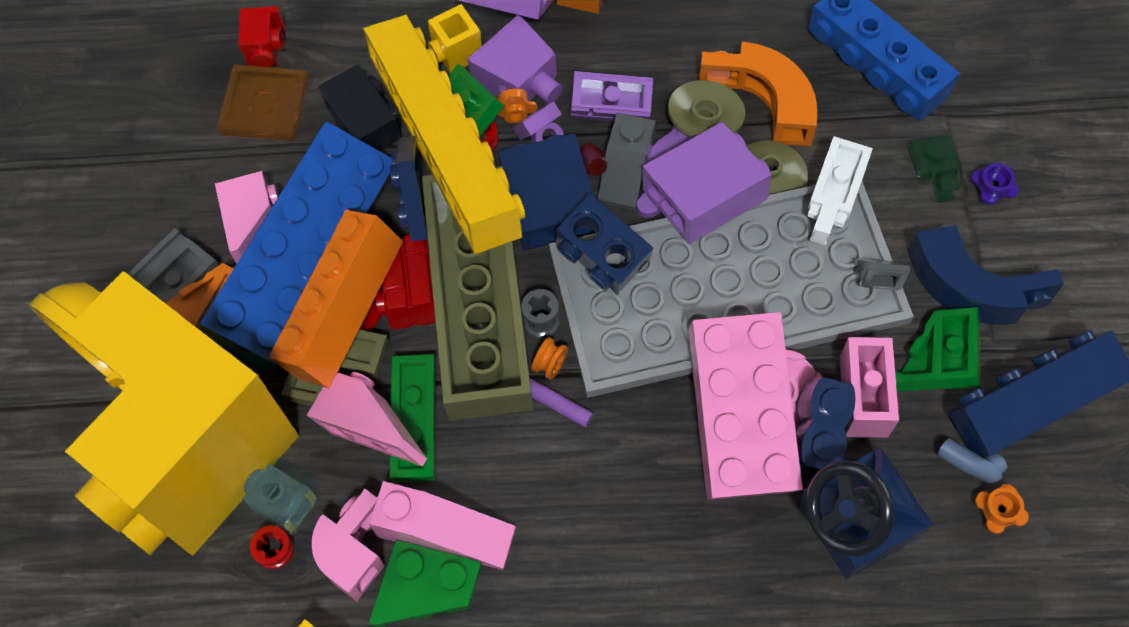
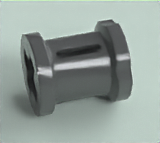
(538, 303)

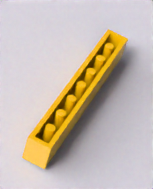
(444, 135)

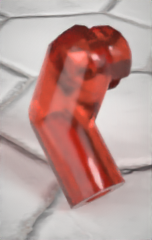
(593, 159)

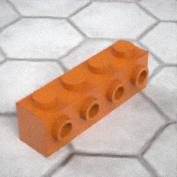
(336, 298)

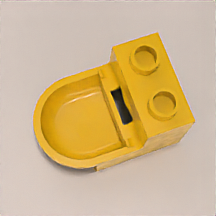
(181, 430)

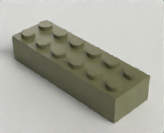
(475, 319)

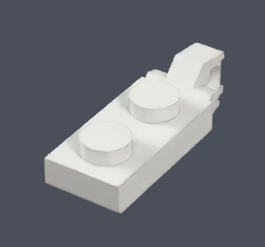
(837, 186)

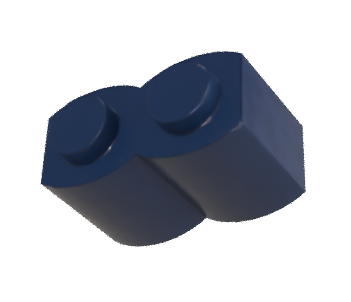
(823, 413)

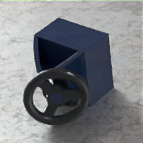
(862, 511)

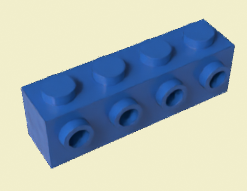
(884, 54)

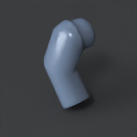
(986, 469)

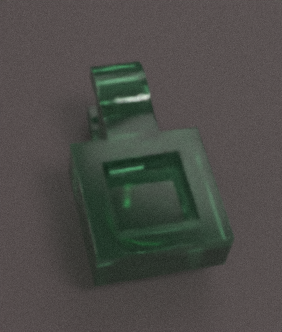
(936, 161)

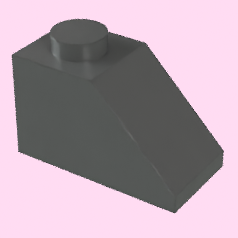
(625, 156)

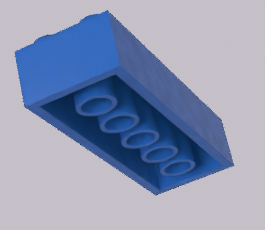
(277, 264)

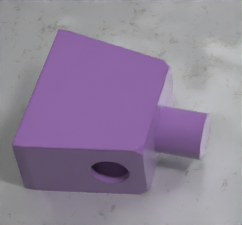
(517, 60)

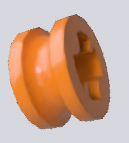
(550, 358)

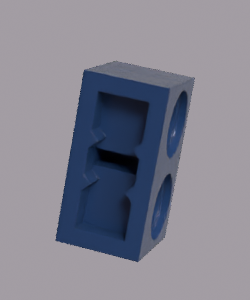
(611, 238)

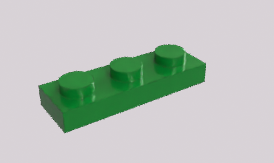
(415, 406)

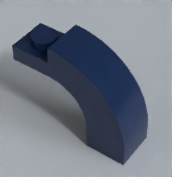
(960, 283)

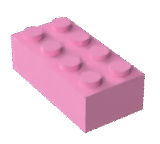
(744, 406)

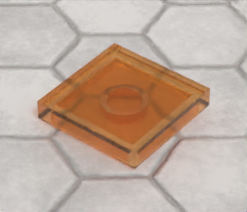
(263, 102)

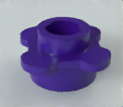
(1000, 175)

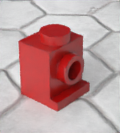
(261, 35)

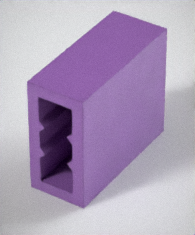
(706, 182)

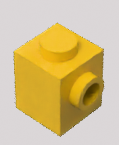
(454, 37)

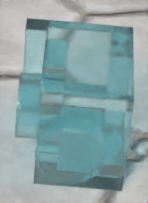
(288, 507)

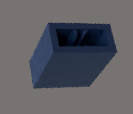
(550, 184)

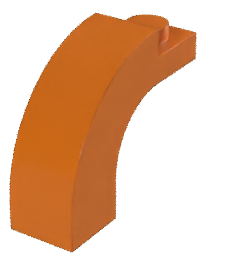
(773, 80)

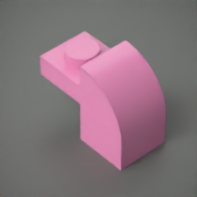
(339, 548)

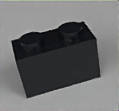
(359, 108)

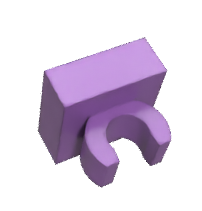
(538, 123)

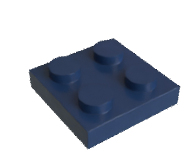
(407, 176)

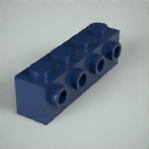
(1042, 393)

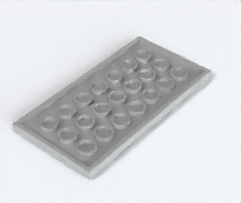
(739, 269)

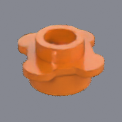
(516, 105)
(1014, 508)

